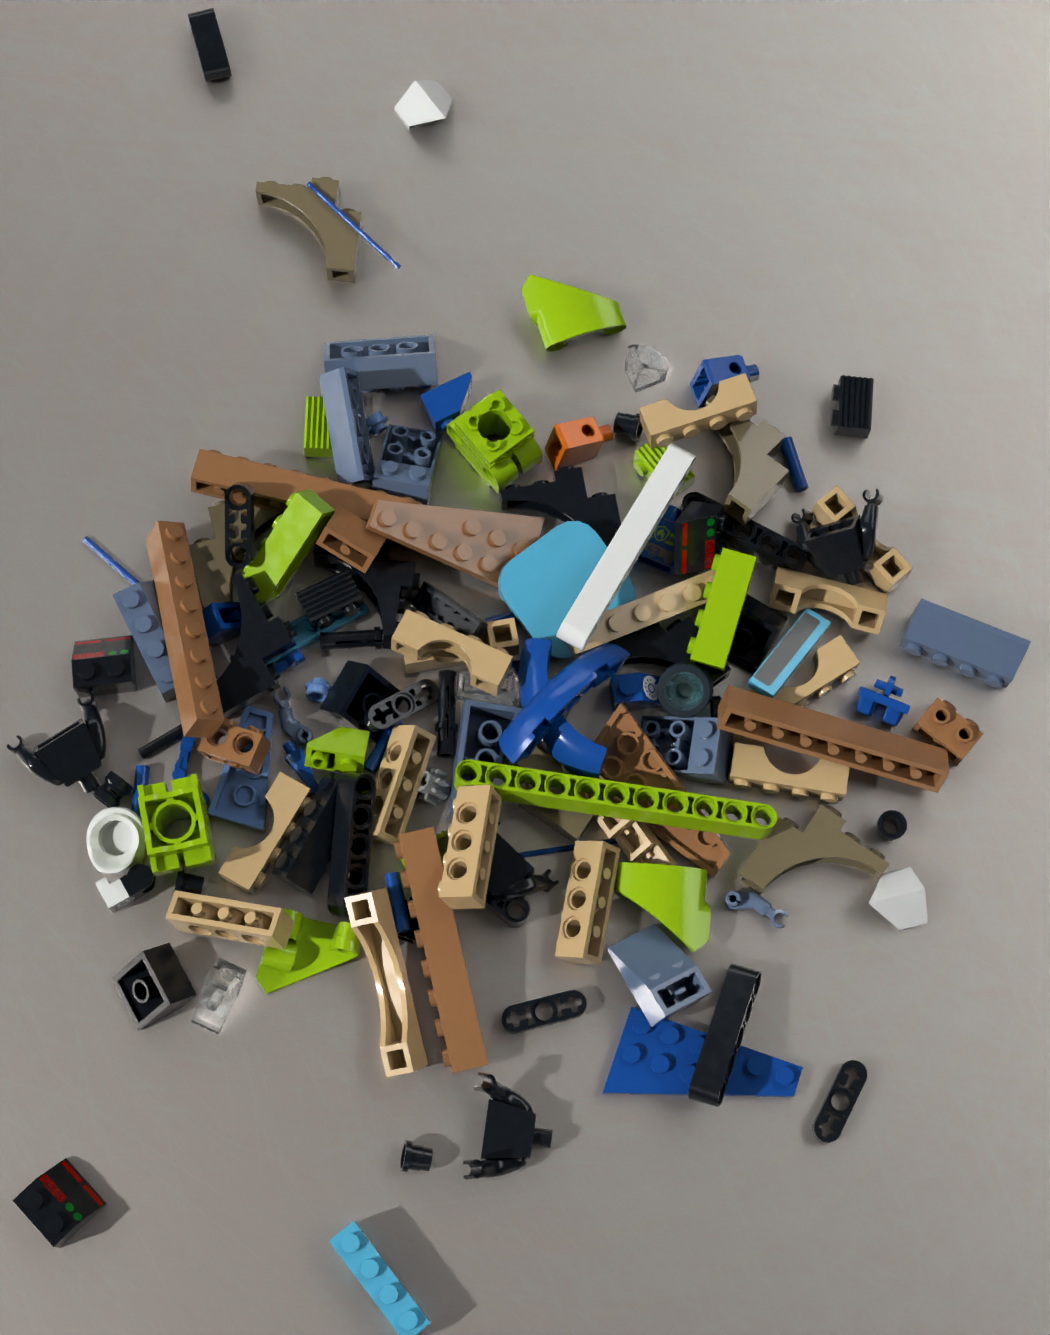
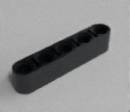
(758, 535)
(348, 831)
(724, 1035)

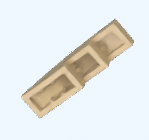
(633, 837)

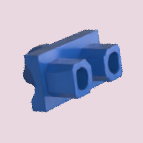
(895, 708)

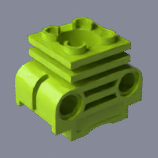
(498, 460)
(161, 808)

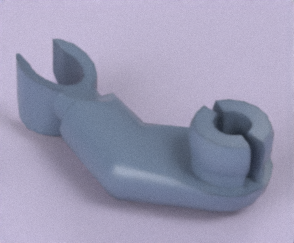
(289, 724)
(752, 900)

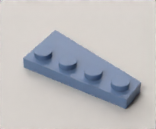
(240, 793)

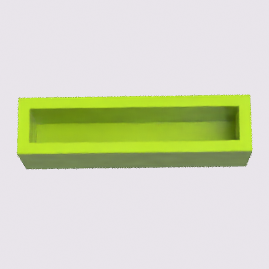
(288, 543)
(723, 608)

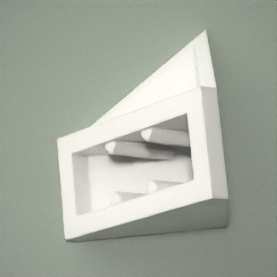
(423, 103)
(901, 899)

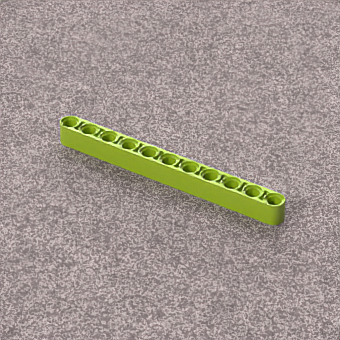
(629, 795)

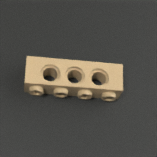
(399, 780)
(470, 890)
(587, 902)
(230, 919)

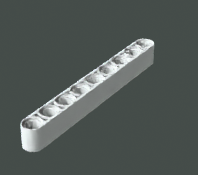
(625, 547)

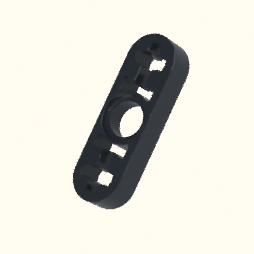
(389, 704)
(567, 1013)
(823, 1118)

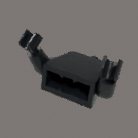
(841, 545)
(69, 753)
(513, 876)
(507, 1132)

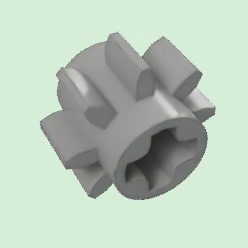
(434, 786)

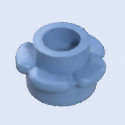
(376, 423)
(317, 690)

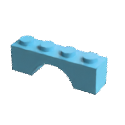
(379, 1280)

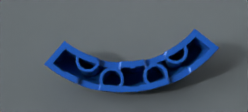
(558, 698)
(563, 742)

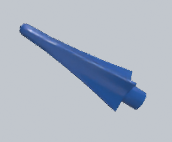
(296, 760)

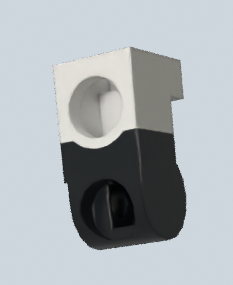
(127, 888)

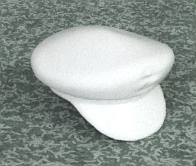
(116, 840)

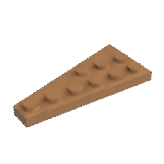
(460, 538)
(637, 761)

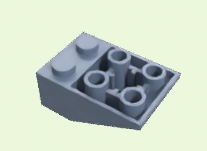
(408, 463)
(691, 746)
(658, 974)

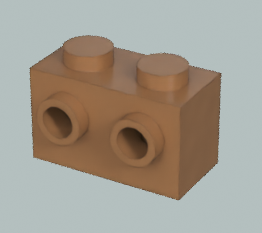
(352, 539)
(948, 730)

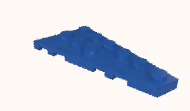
(666, 1055)

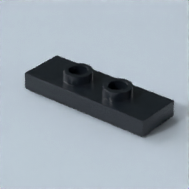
(445, 610)

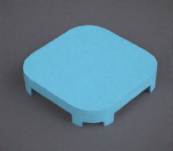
(549, 577)

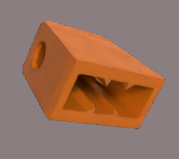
(576, 442)

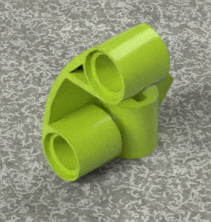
(569, 312)
(671, 895)
(310, 950)

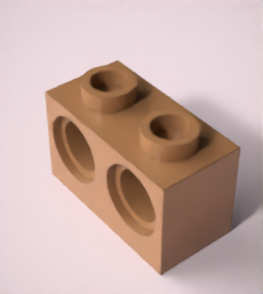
(232, 750)

